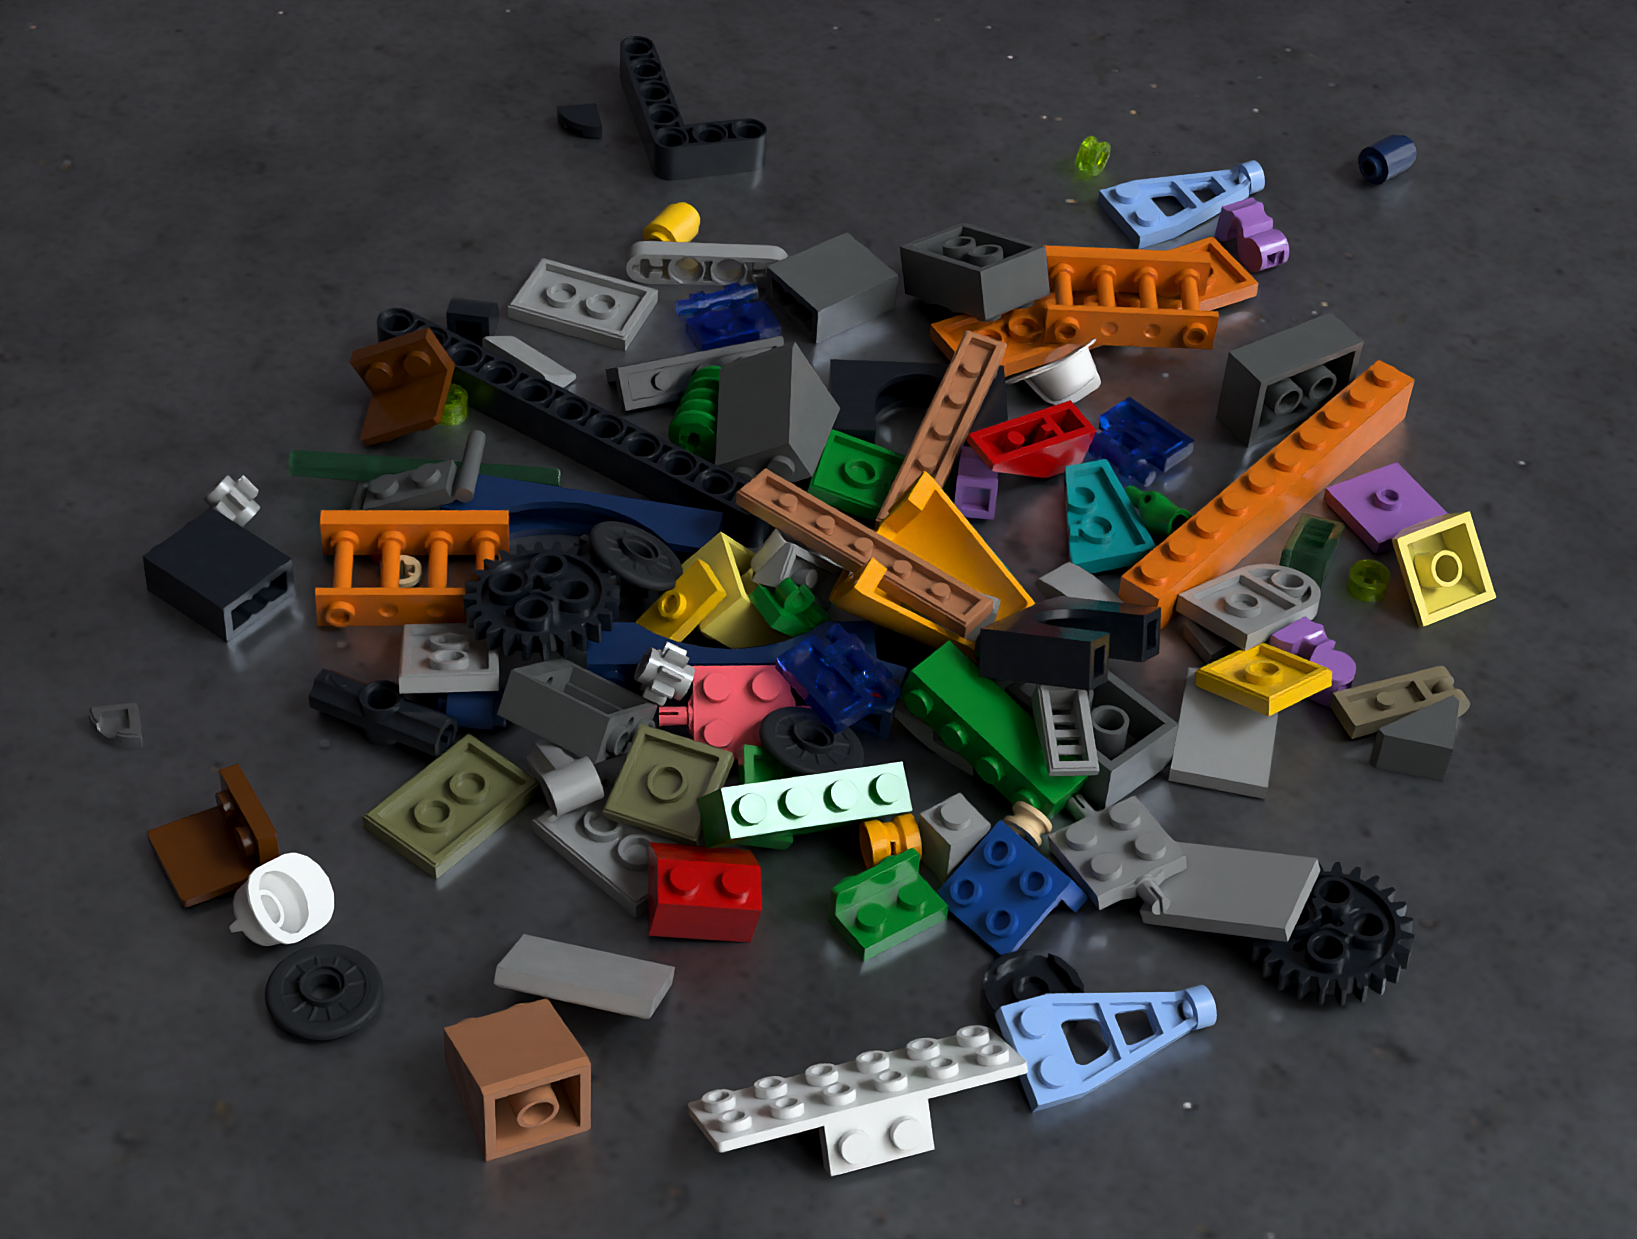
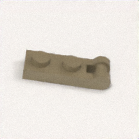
(1379, 703)

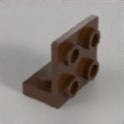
(407, 384)
(217, 846)

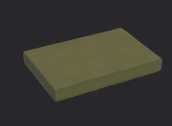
(451, 806)

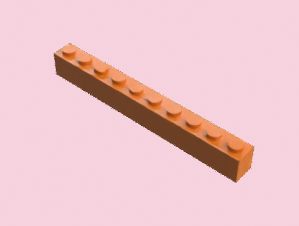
(1270, 491)

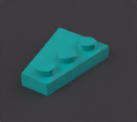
(1101, 520)

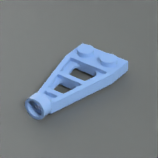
(1147, 225)
(1053, 1076)

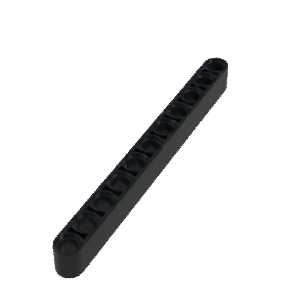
(586, 431)

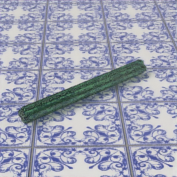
(370, 467)

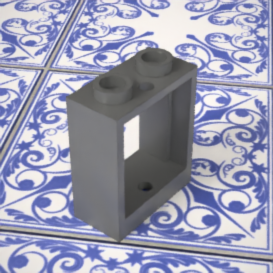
(575, 708)

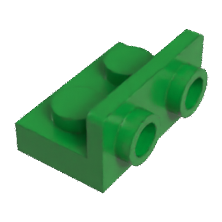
(885, 905)

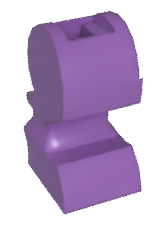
(1256, 239)
(975, 486)
(1310, 642)

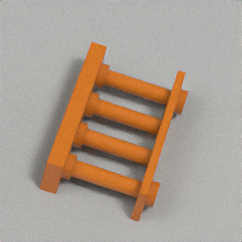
(1130, 272)
(398, 534)

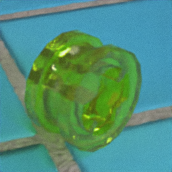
(1093, 155)
(458, 410)
(1370, 570)

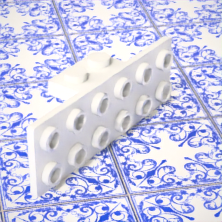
(864, 1107)

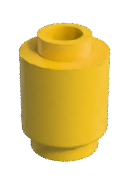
(673, 224)

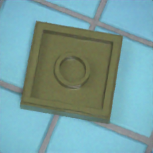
(662, 784)

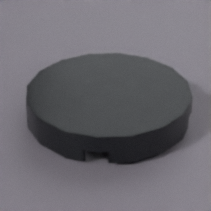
(1025, 976)

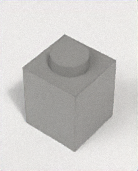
(950, 834)

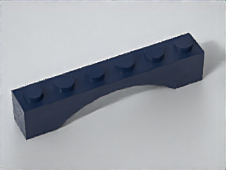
(566, 511)
(623, 647)

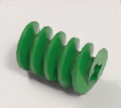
(697, 413)

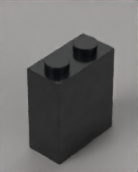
(219, 574)

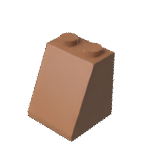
(519, 1077)

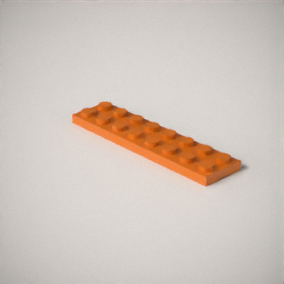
(1024, 327)

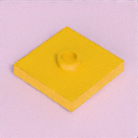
(1263, 678)

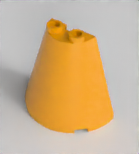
(938, 533)

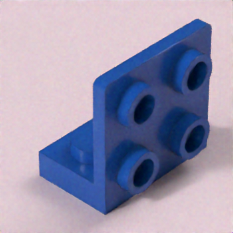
(1007, 889)

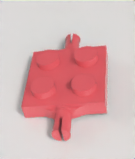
(730, 705)

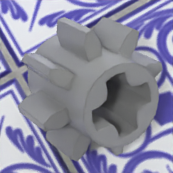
(233, 499)
(664, 673)

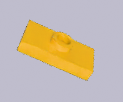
(686, 604)

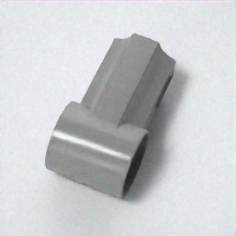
(564, 777)

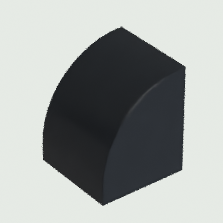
(472, 319)

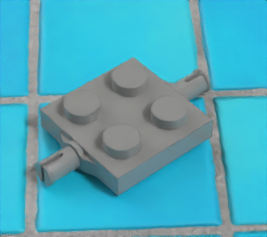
(1118, 853)

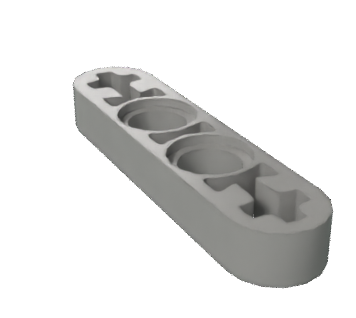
(707, 257)

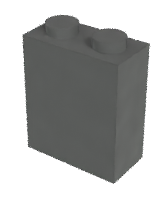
(831, 287)

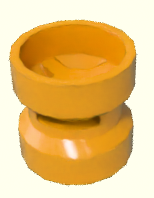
(888, 838)

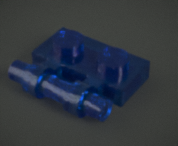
(729, 326)
(1147, 437)
(828, 685)

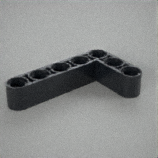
(671, 146)

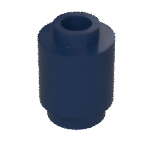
(1387, 158)
(474, 708)

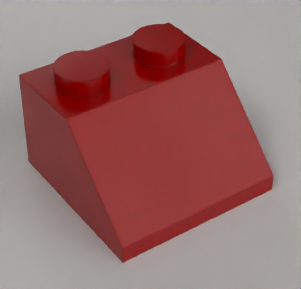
(703, 892)

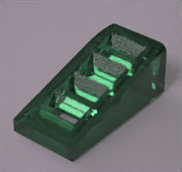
(1312, 546)

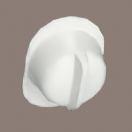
(1064, 379)
(283, 901)

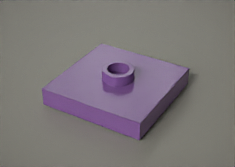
(1381, 505)

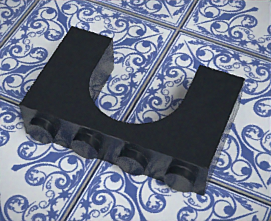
(875, 387)
(1067, 641)

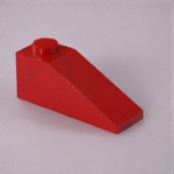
(1036, 442)

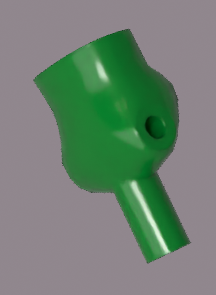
(1157, 512)

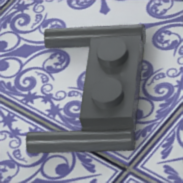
(425, 486)

